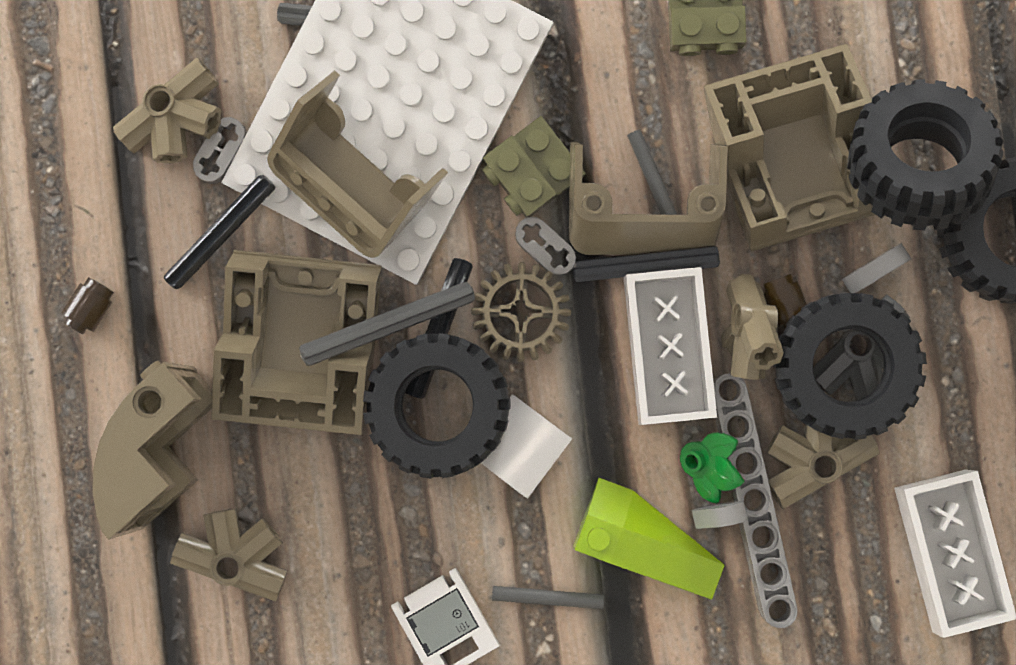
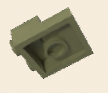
(706, 26)
(530, 168)

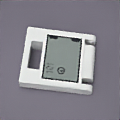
(444, 618)

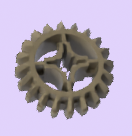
(521, 280)

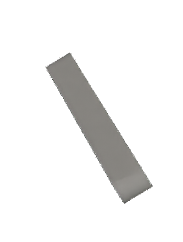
(764, 514)

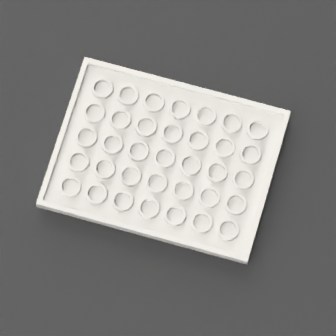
(417, 96)

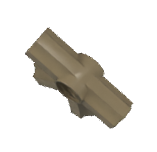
(184, 112)
(752, 330)
(801, 455)
(247, 550)

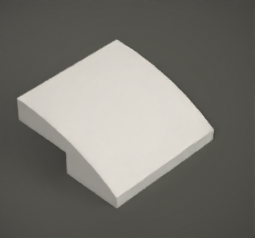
(526, 448)

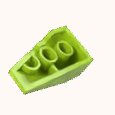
(639, 538)

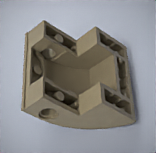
(790, 144)
(271, 311)
(134, 464)

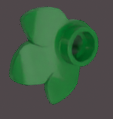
(714, 470)

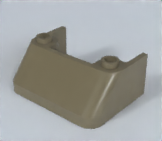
(339, 179)
(599, 232)

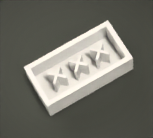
(670, 346)
(955, 553)

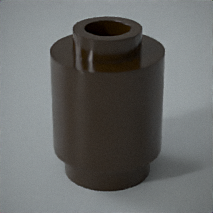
(785, 296)
(87, 306)

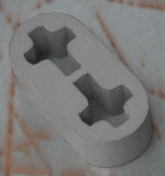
(213, 146)
(551, 239)
(876, 268)
(719, 515)

